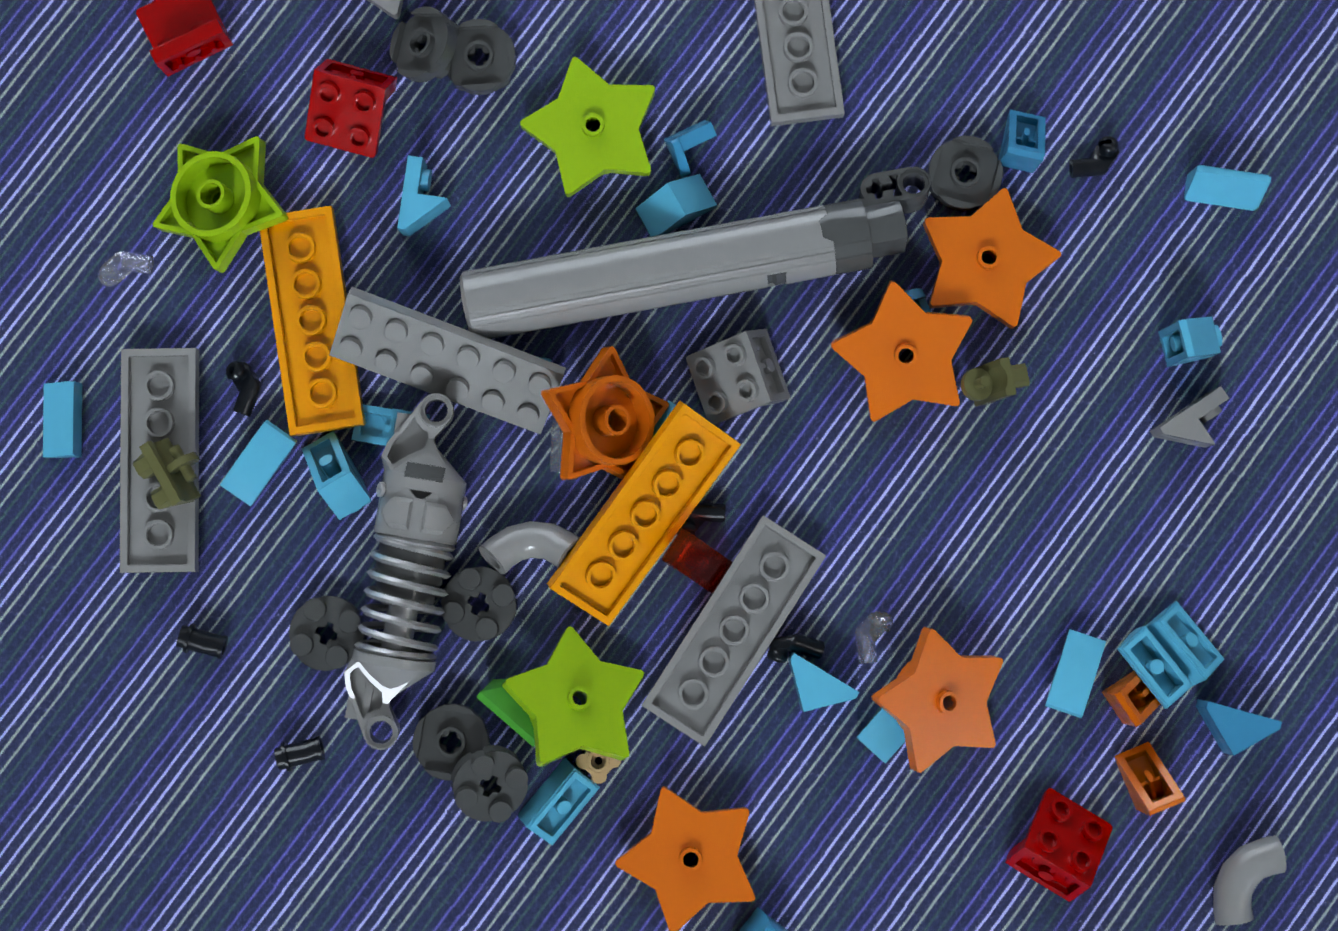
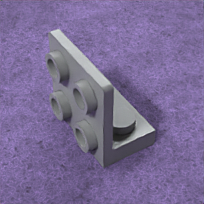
(737, 375)

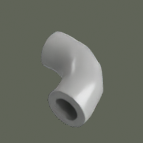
(527, 541)
(1240, 877)

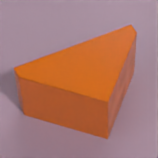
(1131, 700)
(1148, 780)

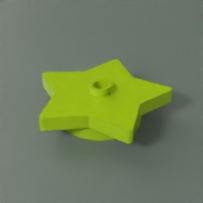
(589, 154)
(220, 199)
(561, 723)

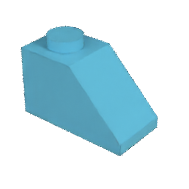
(1190, 340)
(336, 475)

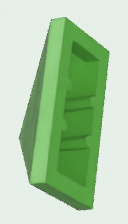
(507, 709)

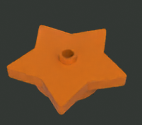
(970, 281)
(897, 326)
(603, 418)
(941, 700)
(685, 829)

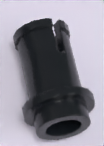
(201, 641)
(299, 753)

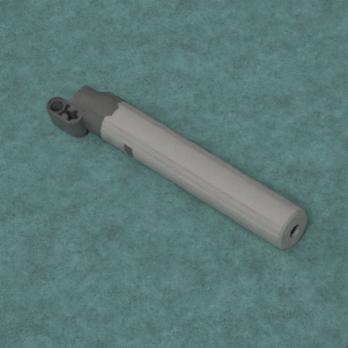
(695, 261)

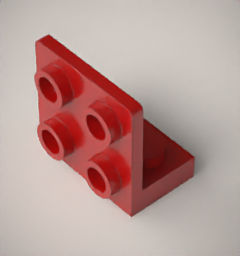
(182, 32)
(348, 107)
(1061, 846)

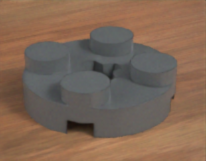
(434, 60)
(495, 71)
(982, 162)
(459, 612)
(306, 641)
(438, 723)
(483, 764)

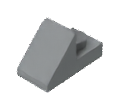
(1185, 424)

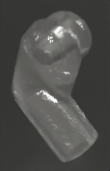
(121, 265)
(868, 632)

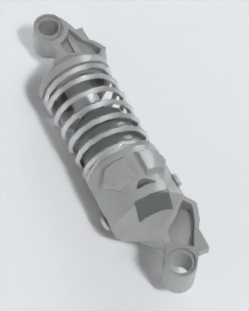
(415, 531)

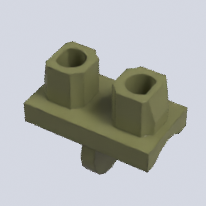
(994, 381)
(171, 470)

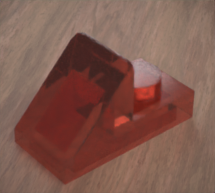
(697, 560)

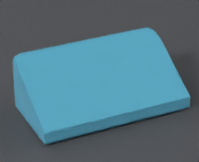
(1226, 187)
(62, 420)
(1185, 643)
(1154, 666)
(882, 736)
(558, 801)

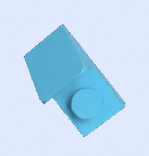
(415, 207)

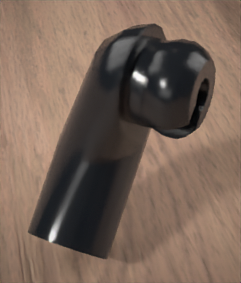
(1098, 162)
(247, 385)
(702, 513)
(794, 643)

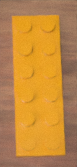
(306, 308)
(643, 513)

